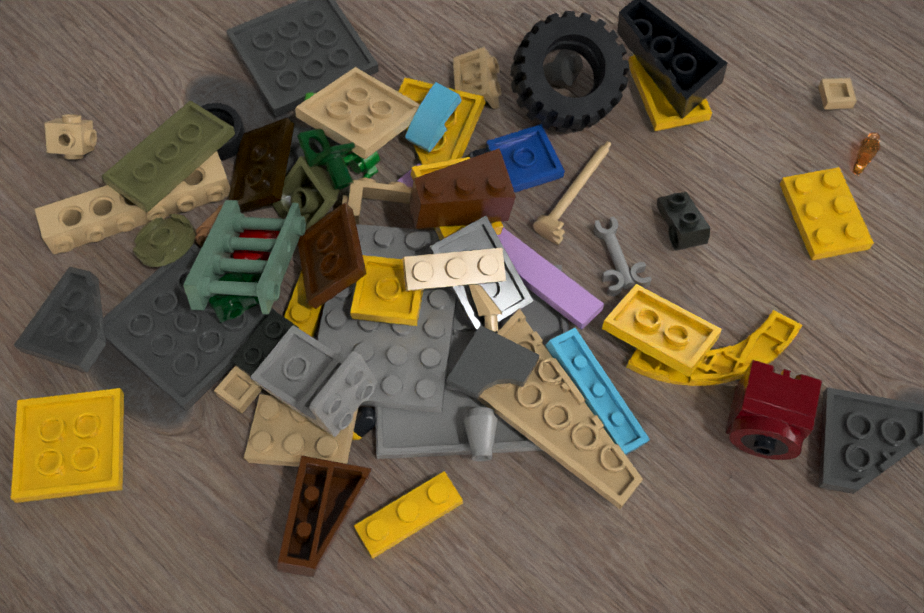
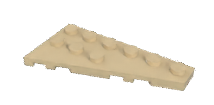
(559, 421)

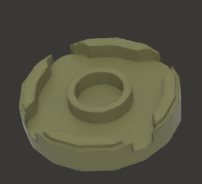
(164, 240)

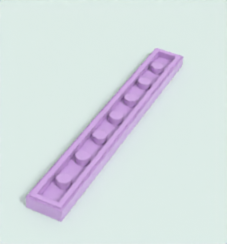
(545, 279)

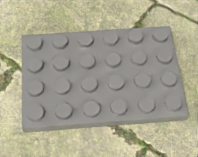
(403, 358)

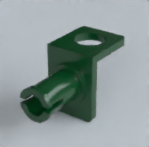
(330, 156)

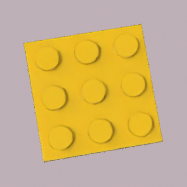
(68, 445)

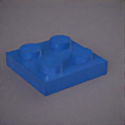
(528, 157)

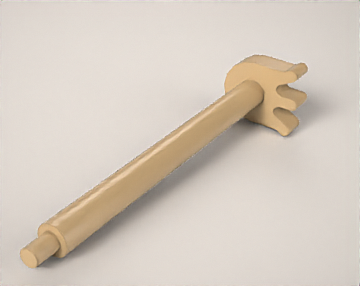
(549, 226)

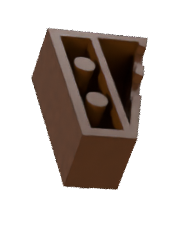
(463, 193)
(317, 511)

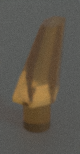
(867, 151)

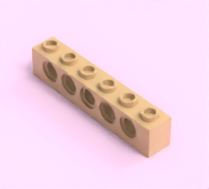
(89, 209)

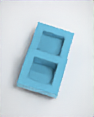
(429, 120)

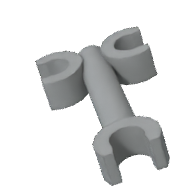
(622, 275)

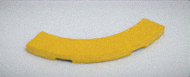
(728, 362)

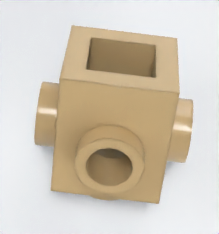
(70, 136)

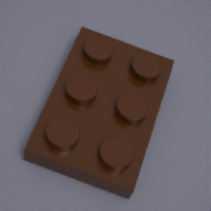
(331, 256)

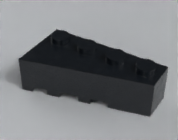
(670, 55)

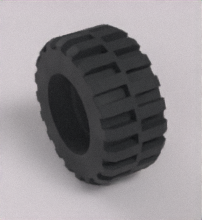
(588, 40)

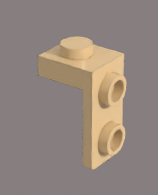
(370, 189)

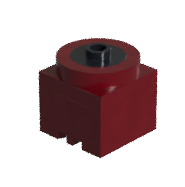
(772, 412)

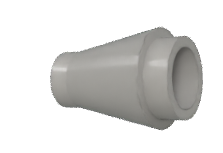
(481, 431)

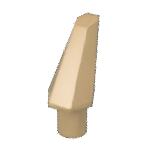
(485, 307)

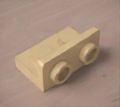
(477, 74)

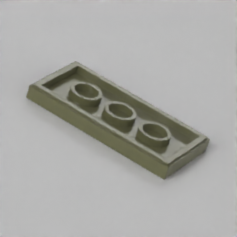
(168, 155)

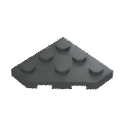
(68, 323)
(864, 437)

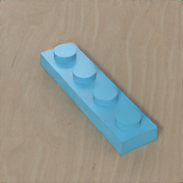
(597, 390)

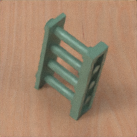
(224, 239)

